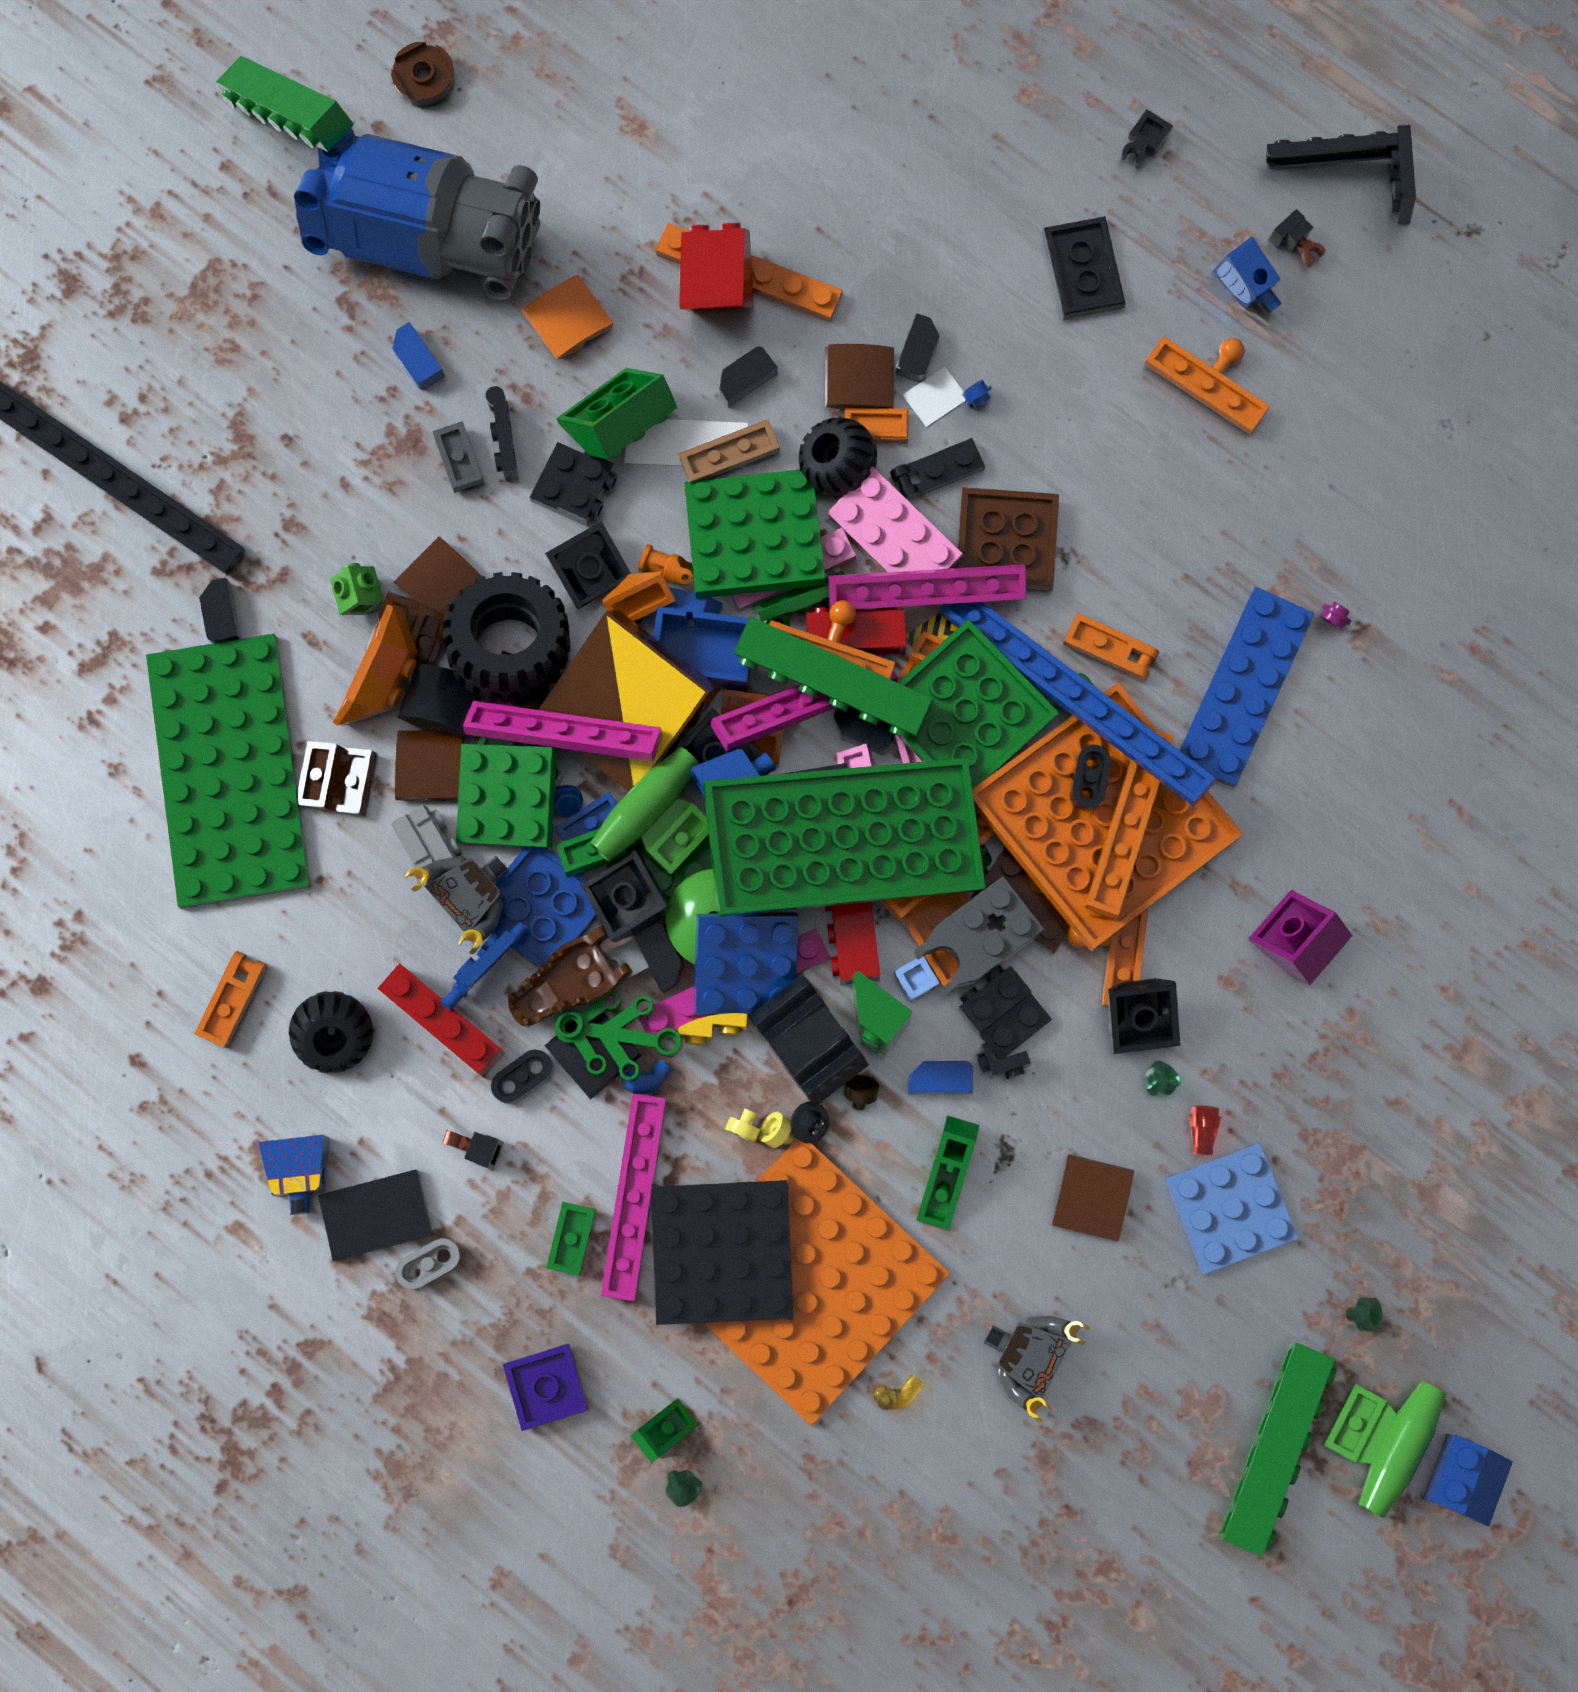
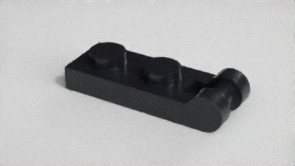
(502, 432)
(938, 469)

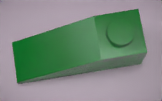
(948, 1172)

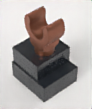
(1293, 235)
(480, 1149)

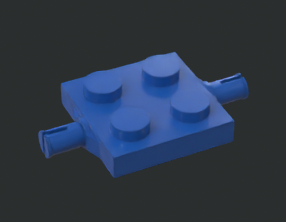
(488, 956)

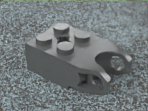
(971, 941)

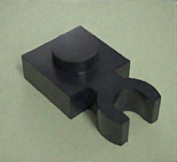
(1146, 136)

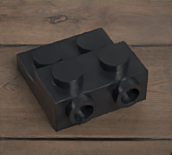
(574, 484)
(1003, 1012)

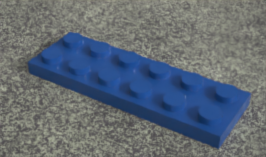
(1246, 685)

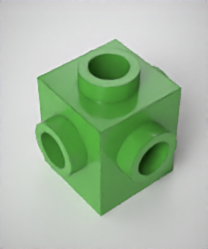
(356, 589)

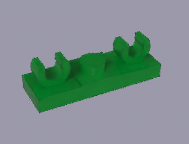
(797, 600)

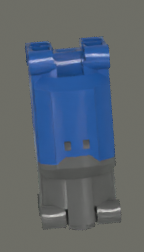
(418, 211)

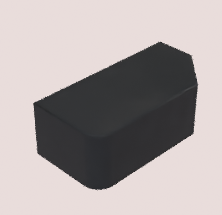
(918, 349)
(746, 375)
(219, 612)
(860, 732)
(660, 956)

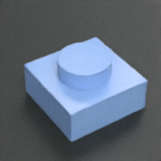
(916, 978)

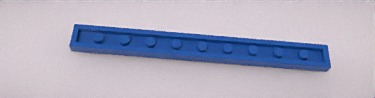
(1087, 702)

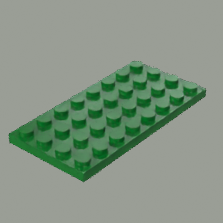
(227, 771)
(843, 836)

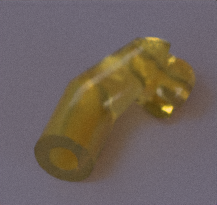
(897, 1398)

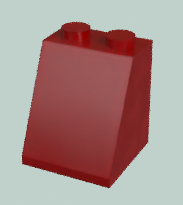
(716, 268)

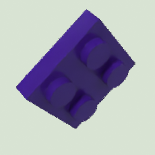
(545, 1387)

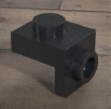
(1010, 1066)

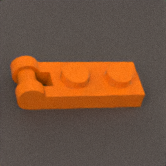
(1110, 646)
(230, 1000)

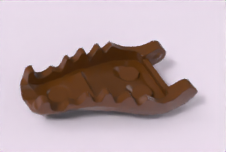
(570, 978)

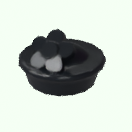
(809, 1123)

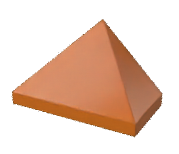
(639, 595)

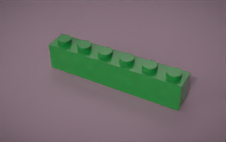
(284, 104)
(833, 677)
(1277, 1449)

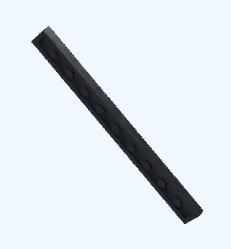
(118, 482)

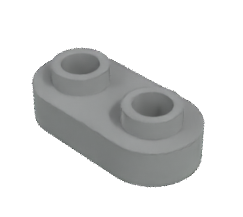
(429, 1264)

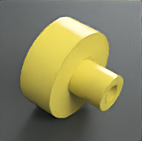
(743, 1127)
(776, 1130)

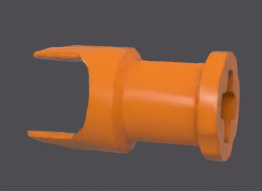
(672, 566)

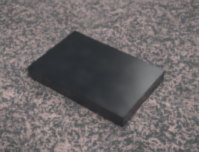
(1084, 267)
(375, 1215)

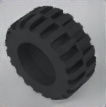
(500, 600)

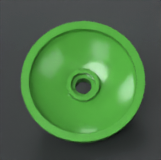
(690, 898)

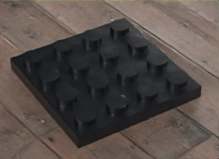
(722, 1252)

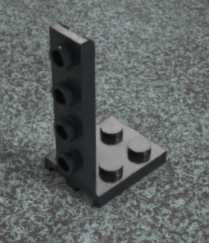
(1354, 148)

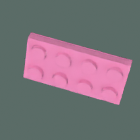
(893, 528)

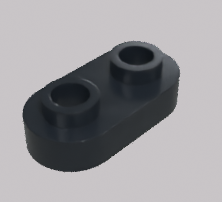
(1090, 779)
(520, 1073)

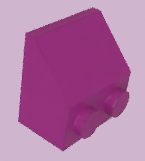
(1301, 936)

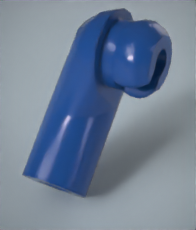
(649, 1081)

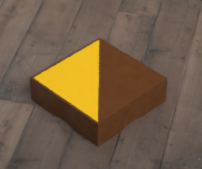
(633, 680)

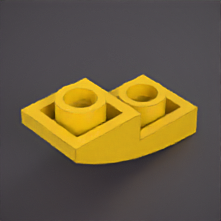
(703, 1028)

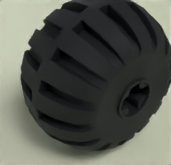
(837, 456)
(330, 1052)

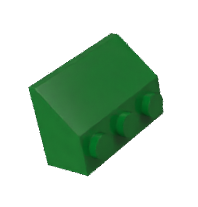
(619, 412)
(878, 1015)

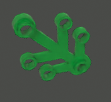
(612, 1033)

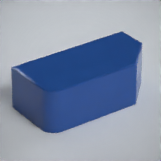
(416, 357)
(687, 601)
(941, 1078)

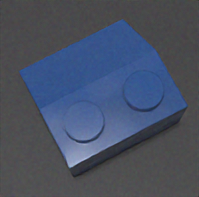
(1467, 1479)

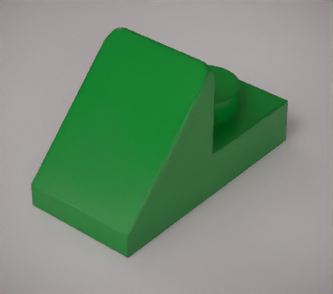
(664, 1430)

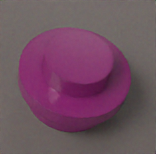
(1335, 615)

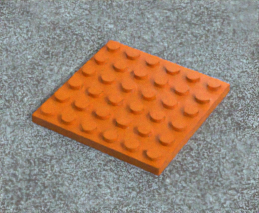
(1061, 845)
(851, 1286)

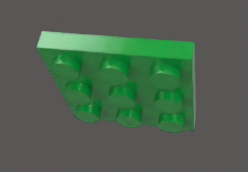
(506, 795)

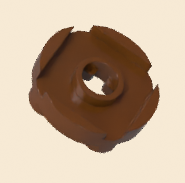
(419, 90)

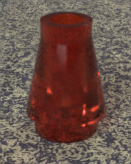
(1204, 1128)

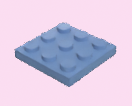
(1231, 1208)

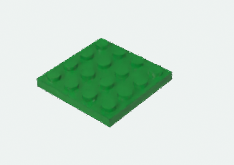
(754, 534)
(978, 704)

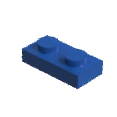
(587, 819)

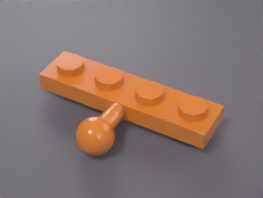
(1208, 383)
(842, 614)
(1124, 953)

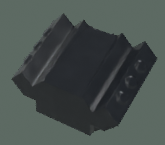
(808, 1040)

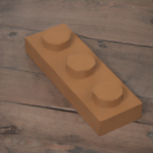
(729, 452)

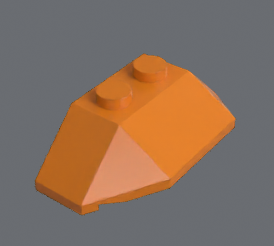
(381, 670)

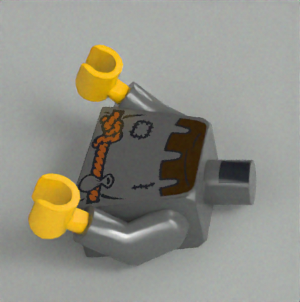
(465, 893)
(1032, 1357)

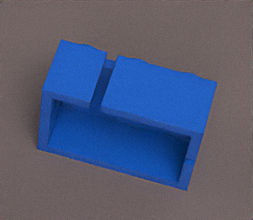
(706, 645)

